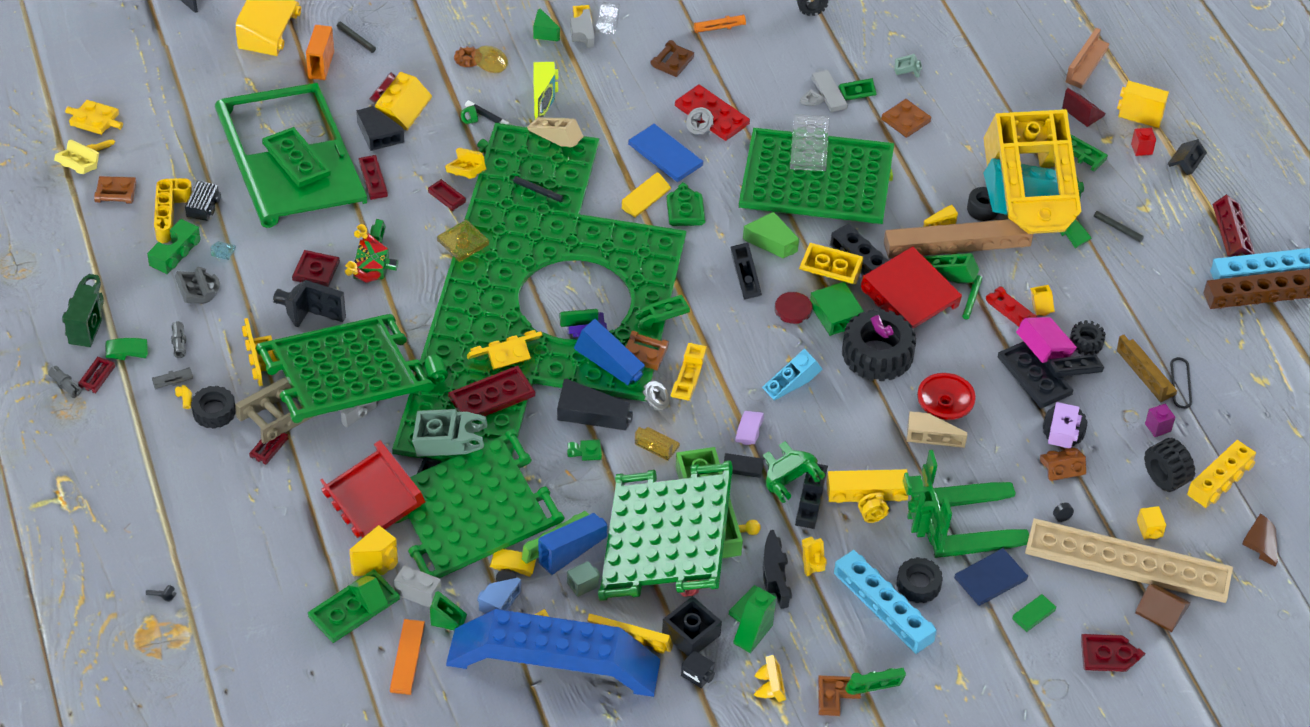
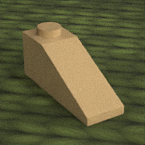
(557, 130)
(932, 430)

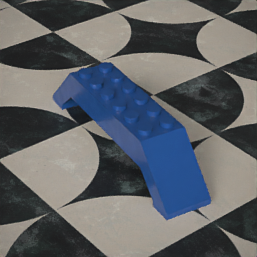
(556, 645)

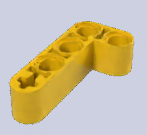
(167, 193)

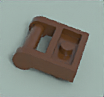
(676, 63)

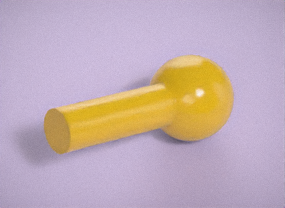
(752, 527)

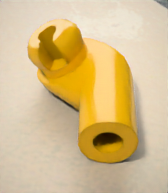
(186, 395)

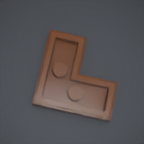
(829, 694)

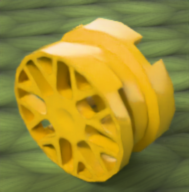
(874, 508)

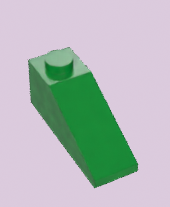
(955, 267)

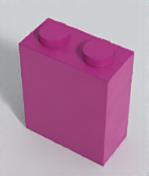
(1045, 338)

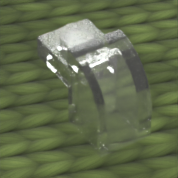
(608, 18)

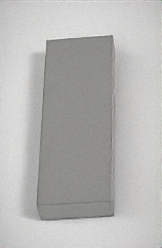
(829, 90)

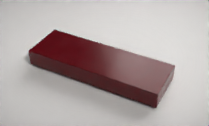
(373, 177)

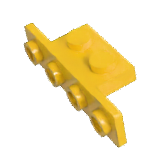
(507, 352)
(254, 358)

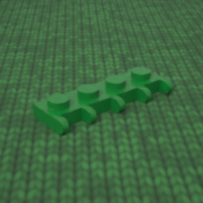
(1087, 153)

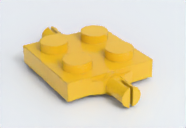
(94, 117)

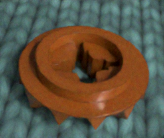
(465, 61)

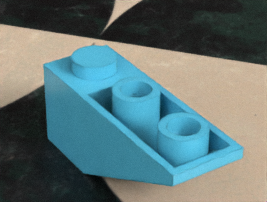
(793, 375)

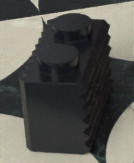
(202, 201)

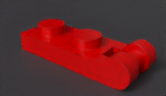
(1008, 306)

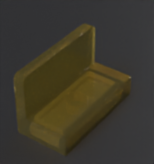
(656, 442)

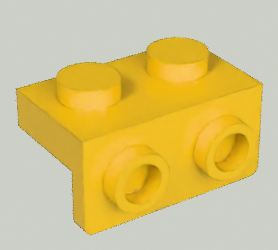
(467, 164)

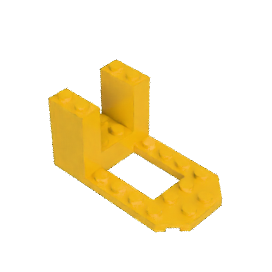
(1049, 137)

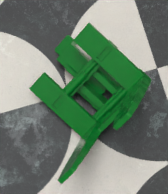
(932, 513)

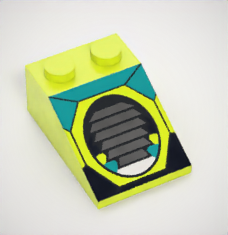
(544, 86)

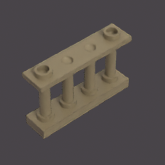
(264, 400)

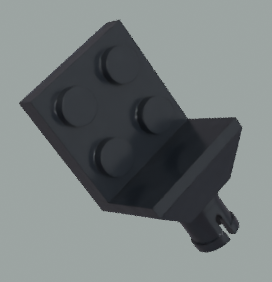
(311, 298)

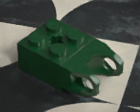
(84, 313)

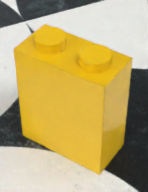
(1142, 104)

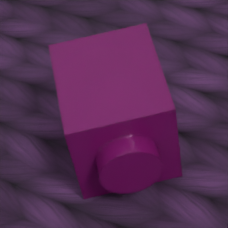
(1160, 420)

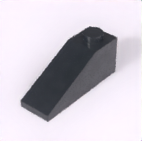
(745, 271)

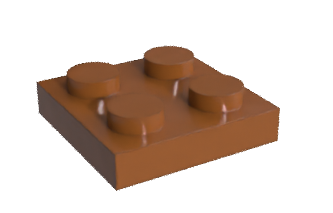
(906, 118)

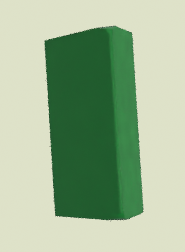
(857, 89)
(577, 317)

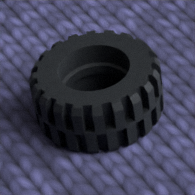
(875, 362)

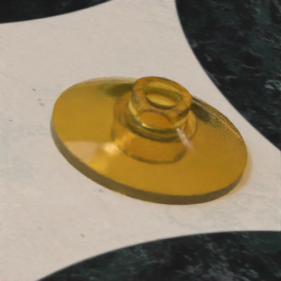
(491, 59)

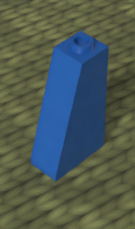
(609, 353)
(570, 542)

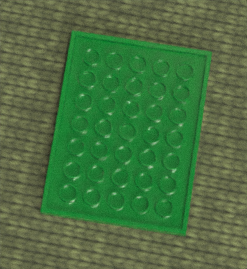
(849, 189)

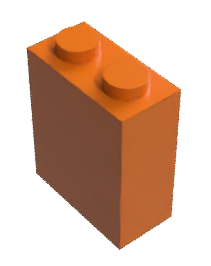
(320, 52)

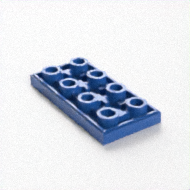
(665, 152)

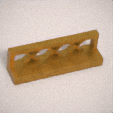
(1145, 369)

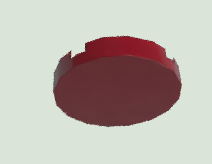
(382, 87)
(793, 307)

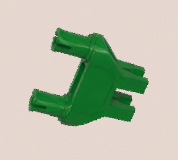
(788, 468)

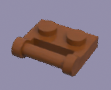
(115, 189)
(649, 357)

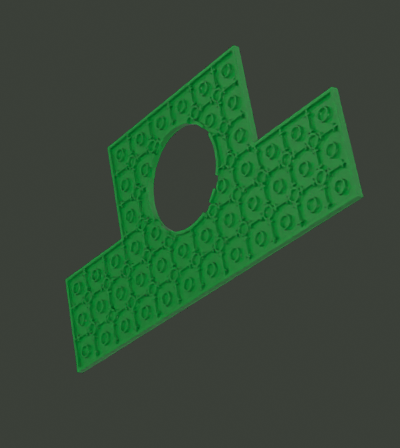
(524, 236)

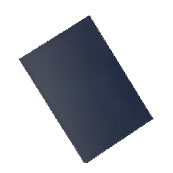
(991, 576)

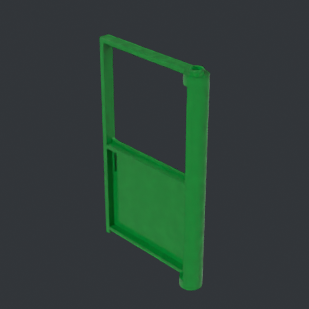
(267, 182)

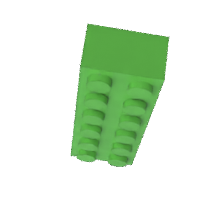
(708, 456)

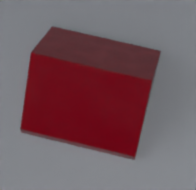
(1081, 108)

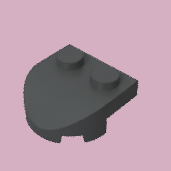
(197, 285)

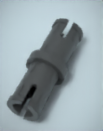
(178, 339)
(172, 378)
(64, 381)

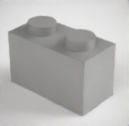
(417, 585)

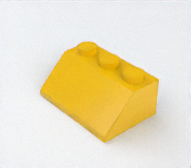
(404, 100)
(832, 263)

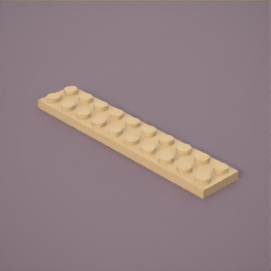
(1129, 560)

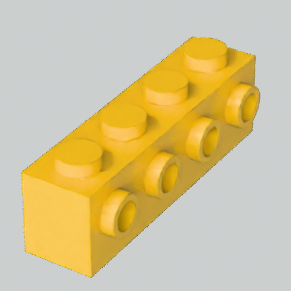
(1221, 474)
(854, 485)

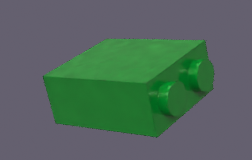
(835, 307)

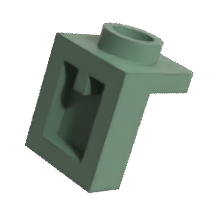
(908, 64)

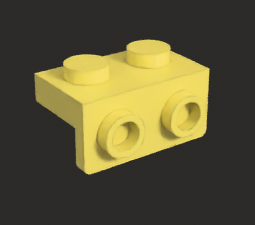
(78, 157)

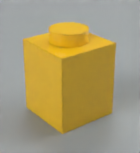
(1042, 300)
(1151, 522)

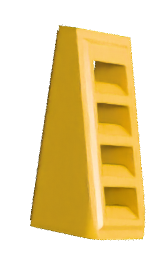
(944, 217)

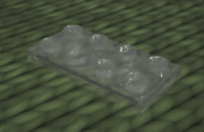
(809, 142)

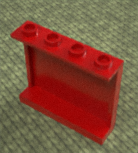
(910, 288)
(373, 492)

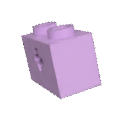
(1064, 425)

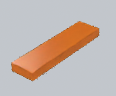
(407, 657)

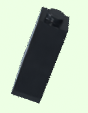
(378, 128)

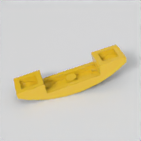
(689, 372)

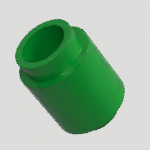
(435, 369)

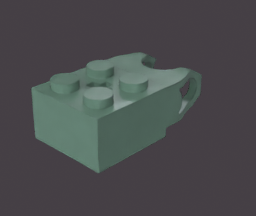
(447, 432)

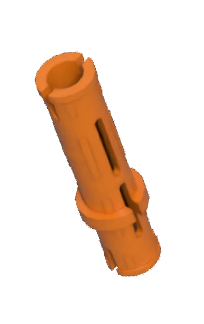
(727, 22)

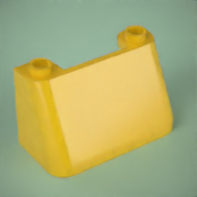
(263, 23)

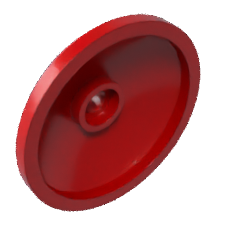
(946, 396)

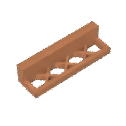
(1086, 60)

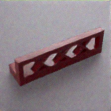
(1232, 227)

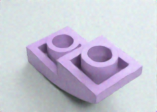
(749, 427)

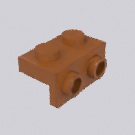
(1064, 463)

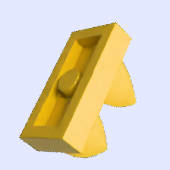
(775, 687)

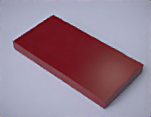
(493, 393)

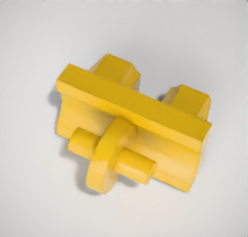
(813, 555)

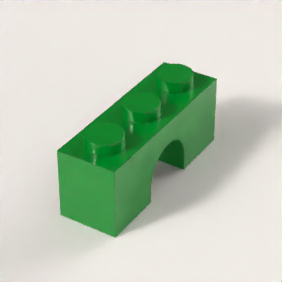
(184, 238)

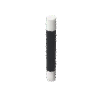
(487, 114)

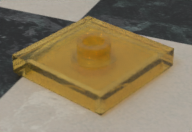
(463, 240)

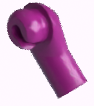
(879, 327)

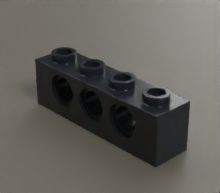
(850, 241)

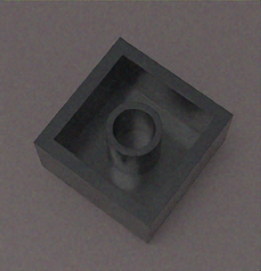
(692, 626)

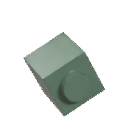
(583, 578)

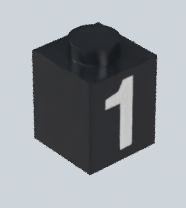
(698, 669)

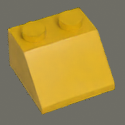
(375, 552)

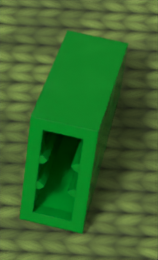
(756, 620)

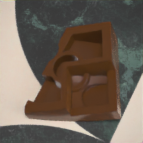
(1263, 540)

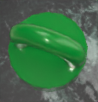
(473, 117)

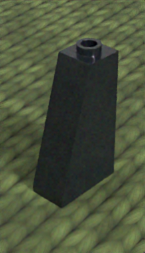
(592, 407)

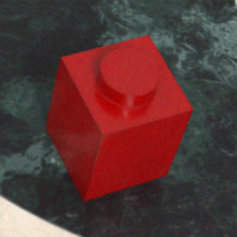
(1143, 141)

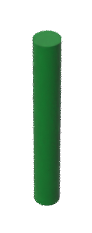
(972, 297)

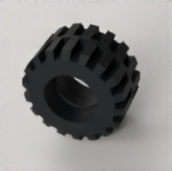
(1169, 464)

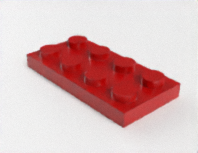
(726, 119)

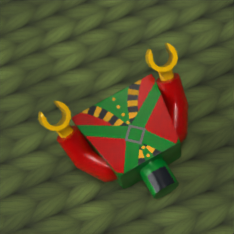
(371, 258)

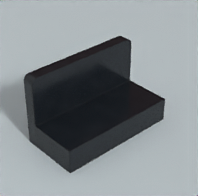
(1188, 156)

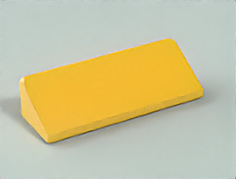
(645, 195)

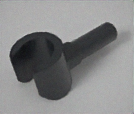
(167, 594)

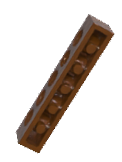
(1257, 289)

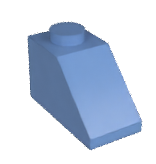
(499, 595)

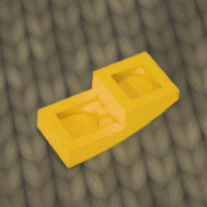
(511, 560)

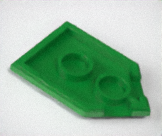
(685, 207)

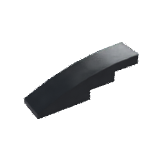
(810, 500)

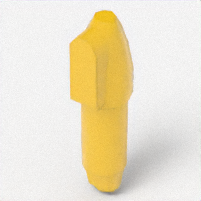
(102, 145)

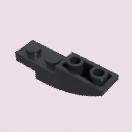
(774, 570)

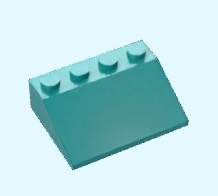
(1036, 182)

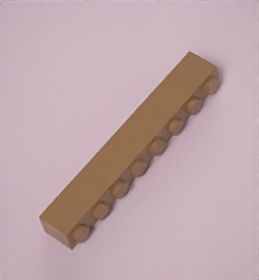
(957, 238)

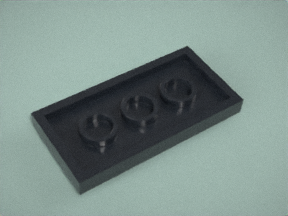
(1034, 375)

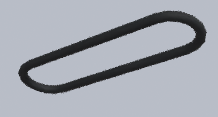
(1189, 382)

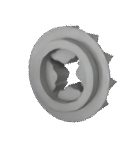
(696, 115)
(662, 397)

